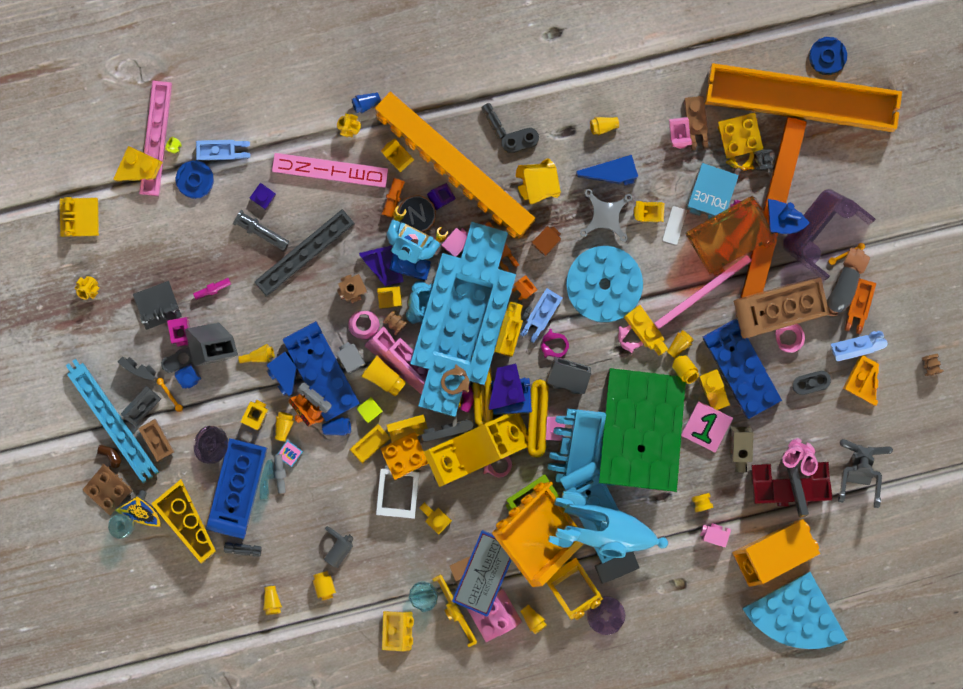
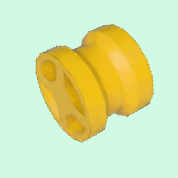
(702, 502)

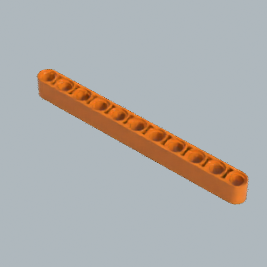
(779, 191)

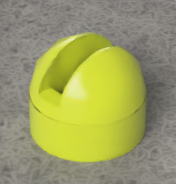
(172, 145)

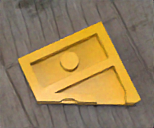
(137, 166)

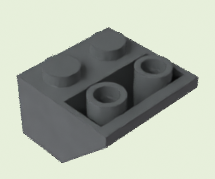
(210, 344)

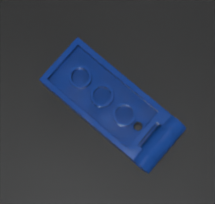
(321, 369)
(742, 369)
(236, 488)

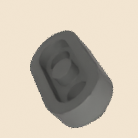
(521, 142)
(811, 383)

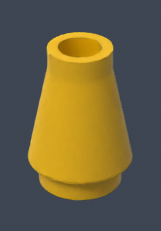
(601, 125)
(680, 343)
(283, 425)
(271, 601)
(534, 621)

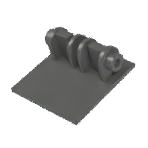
(157, 305)

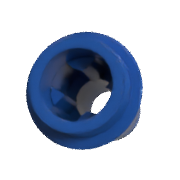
(365, 102)
(339, 426)

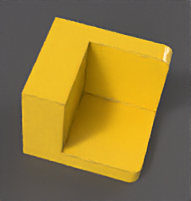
(389, 297)

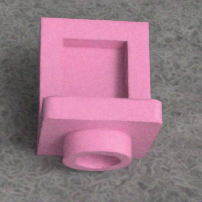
(680, 132)

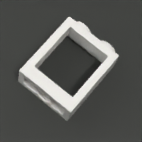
(393, 511)

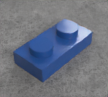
(417, 270)

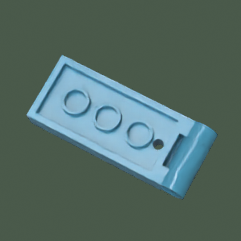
(588, 479)

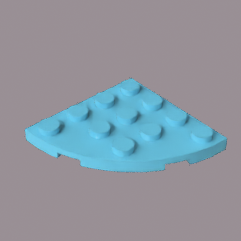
(797, 615)

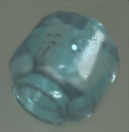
(114, 526)

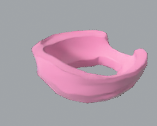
(363, 334)
(800, 338)

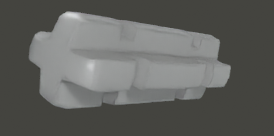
(314, 397)

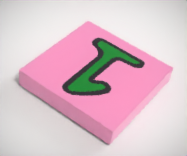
(706, 426)

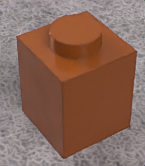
(547, 240)

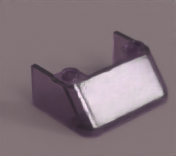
(822, 210)

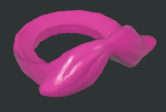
(550, 336)

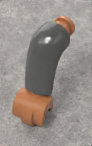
(847, 284)

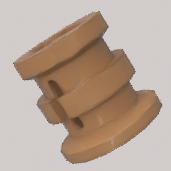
(395, 322)
(932, 365)

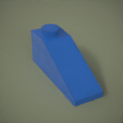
(614, 171)

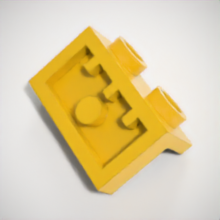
(405, 427)
(397, 631)

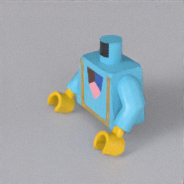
(411, 243)

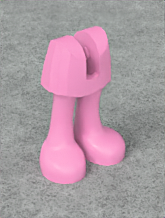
(799, 451)

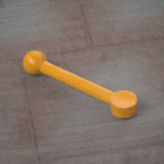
(832, 261)
(178, 407)

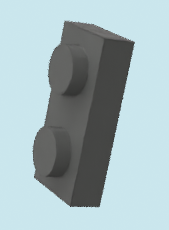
(140, 406)

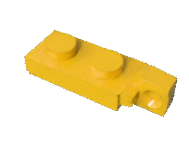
(509, 330)
(646, 330)

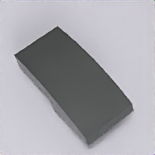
(143, 371)
(616, 567)

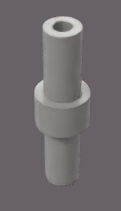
(279, 473)

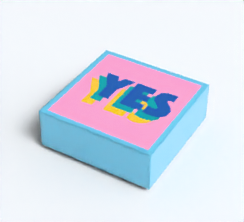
(290, 453)

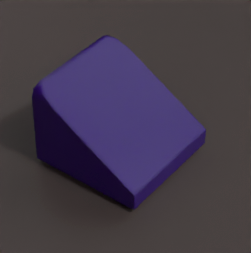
(441, 196)

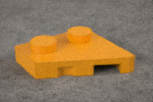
(863, 380)

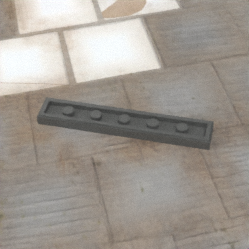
(304, 252)

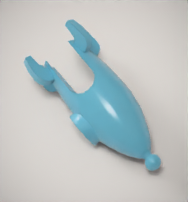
(615, 531)

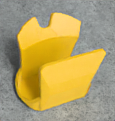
(538, 181)

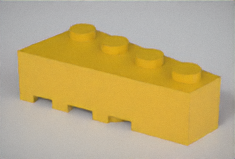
(180, 514)

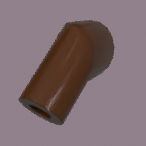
(112, 454)

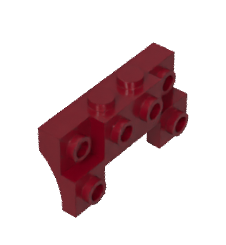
(779, 491)

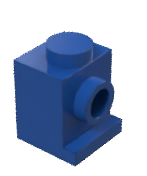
(187, 376)

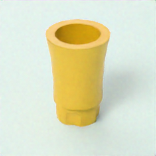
(383, 376)

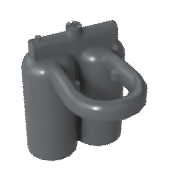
(339, 549)

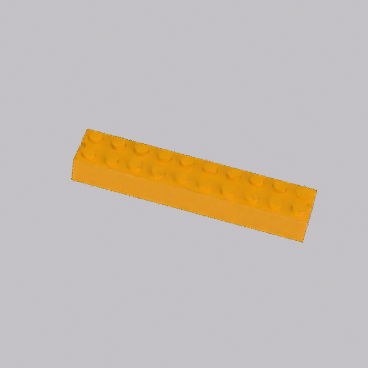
(803, 97)
(454, 164)

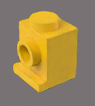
(248, 418)

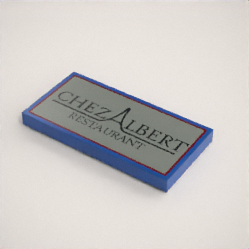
(483, 575)

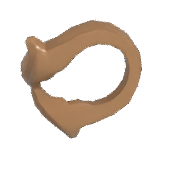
(462, 387)

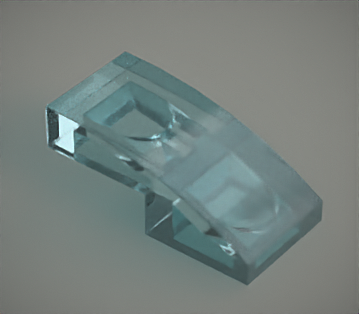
(268, 473)

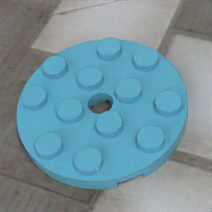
(608, 264)

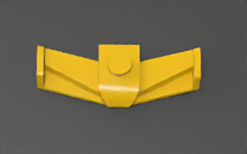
(453, 610)

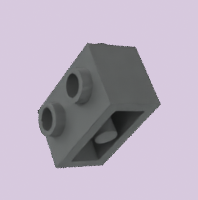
(569, 375)

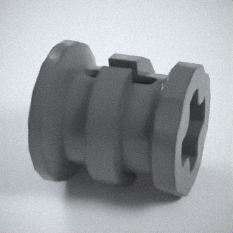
(766, 153)

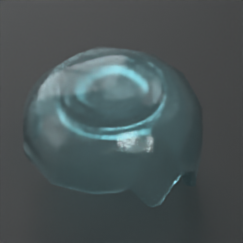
(423, 596)

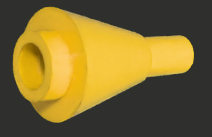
(262, 354)

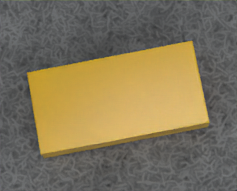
(370, 443)

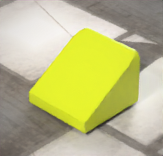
(369, 410)

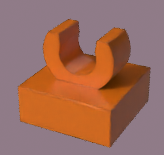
(525, 287)

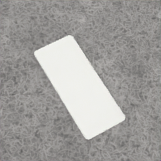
(674, 225)

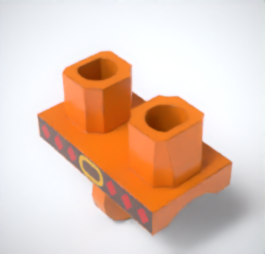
(305, 410)

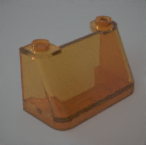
(731, 235)

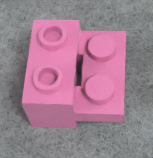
(500, 619)

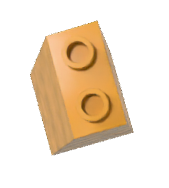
(776, 553)

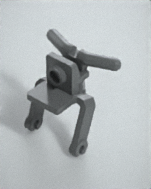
(861, 469)

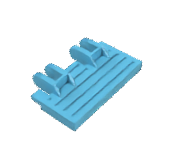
(584, 441)

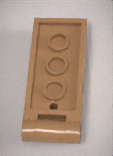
(781, 307)

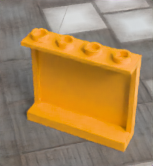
(527, 532)

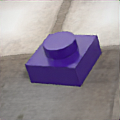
(262, 196)

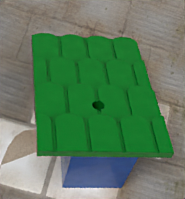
(644, 412)

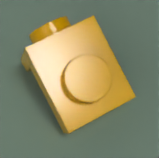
(397, 155)
(649, 211)

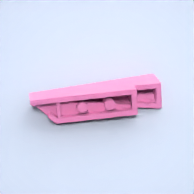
(398, 357)

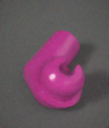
(468, 400)

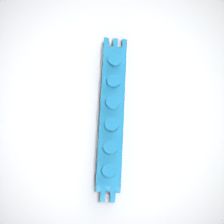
(111, 420)

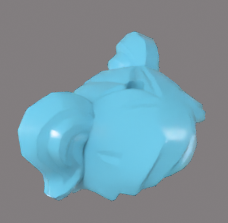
(418, 302)

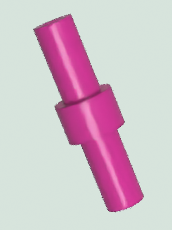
(212, 288)

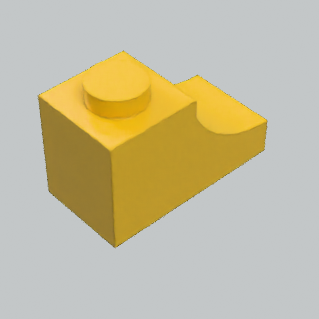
(714, 389)

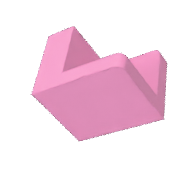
(550, 425)

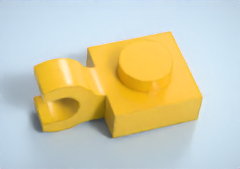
(436, 519)

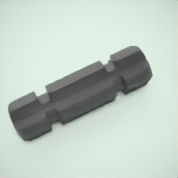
(493, 120)
(242, 549)

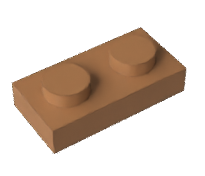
(156, 440)

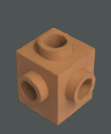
(359, 288)

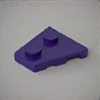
(379, 262)
(506, 387)

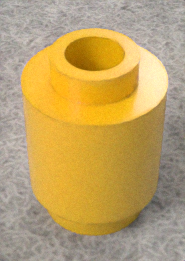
(685, 369)
(324, 585)

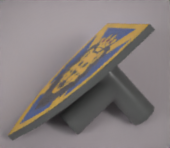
(140, 510)

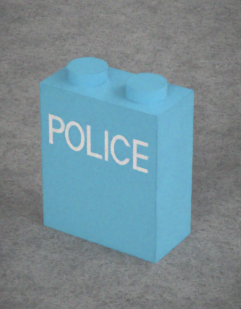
(711, 191)

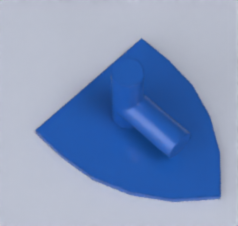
(785, 218)

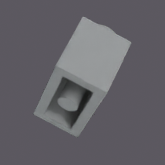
(351, 357)

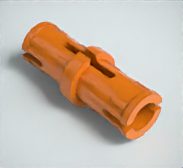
(393, 197)

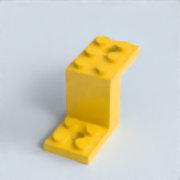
(477, 448)

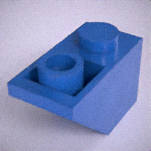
(285, 372)

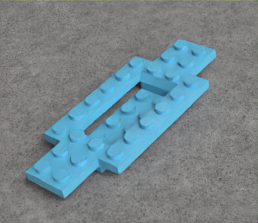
(457, 314)

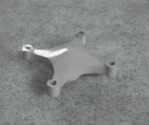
(606, 215)

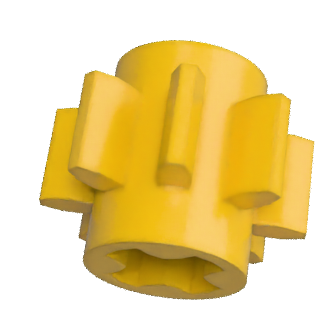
(348, 125)
(87, 288)

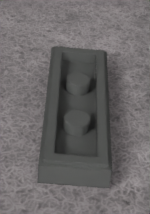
(798, 491)

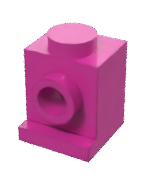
(174, 326)

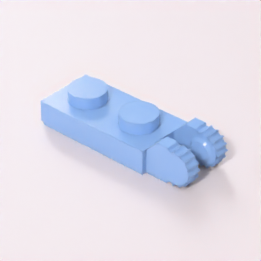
(220, 150)
(542, 313)
(859, 346)

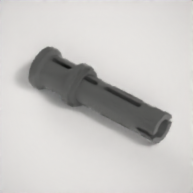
(253, 226)

